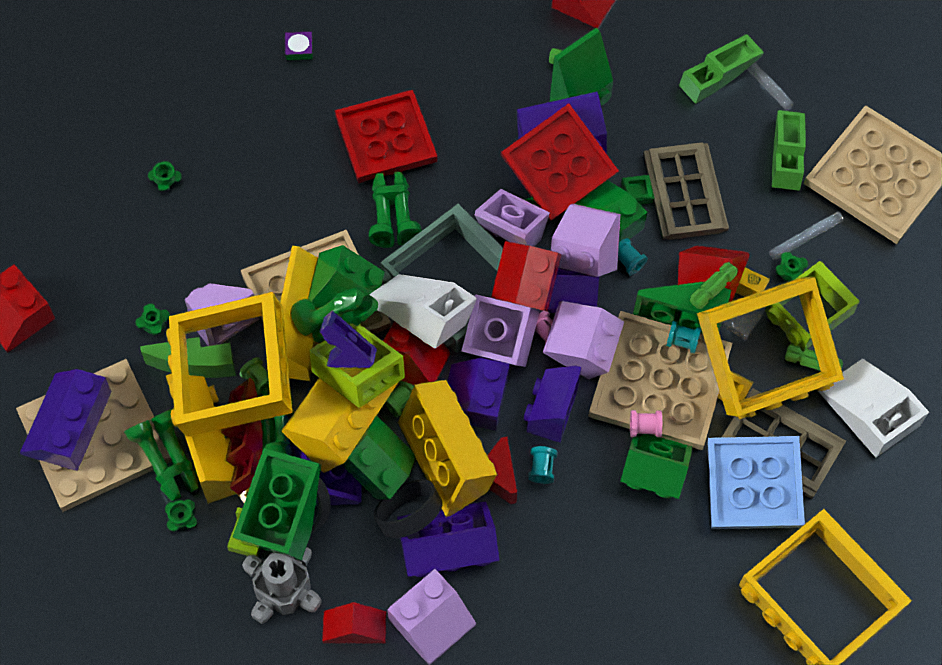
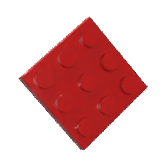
(386, 136)
(559, 162)

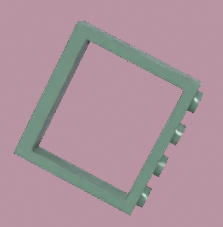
(468, 228)

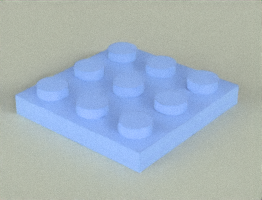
(755, 482)

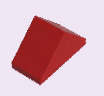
(504, 482)
(354, 624)

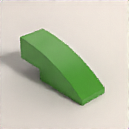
(720, 68)
(789, 150)
(207, 361)

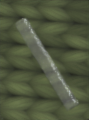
(770, 86)
(806, 235)

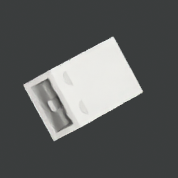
(425, 306)
(875, 406)

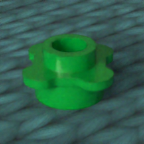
(162, 169)
(788, 273)
(153, 327)
(173, 509)

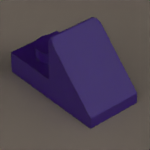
(351, 347)

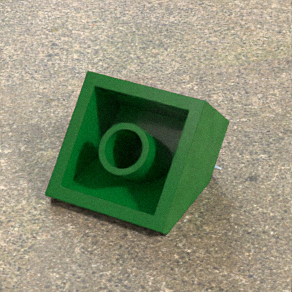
(342, 270)
(380, 460)
(656, 465)

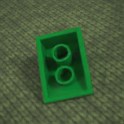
(582, 70)
(616, 200)
(674, 304)
(280, 505)

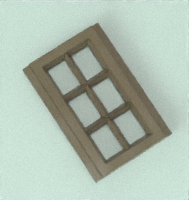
(710, 188)
(807, 429)

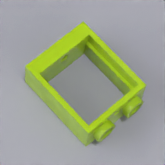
(831, 290)
(369, 383)

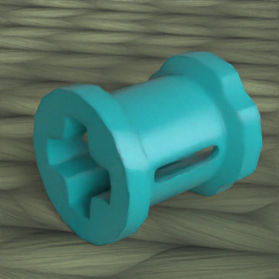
(630, 257)
(683, 337)
(542, 464)

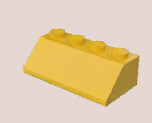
(295, 288)
(329, 424)
(446, 445)
(208, 448)

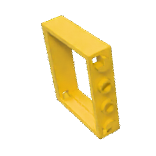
(820, 334)
(241, 412)
(855, 559)

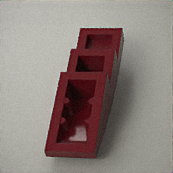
(245, 441)

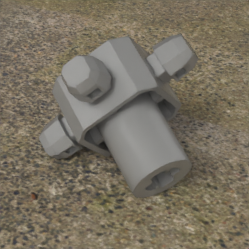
(280, 585)

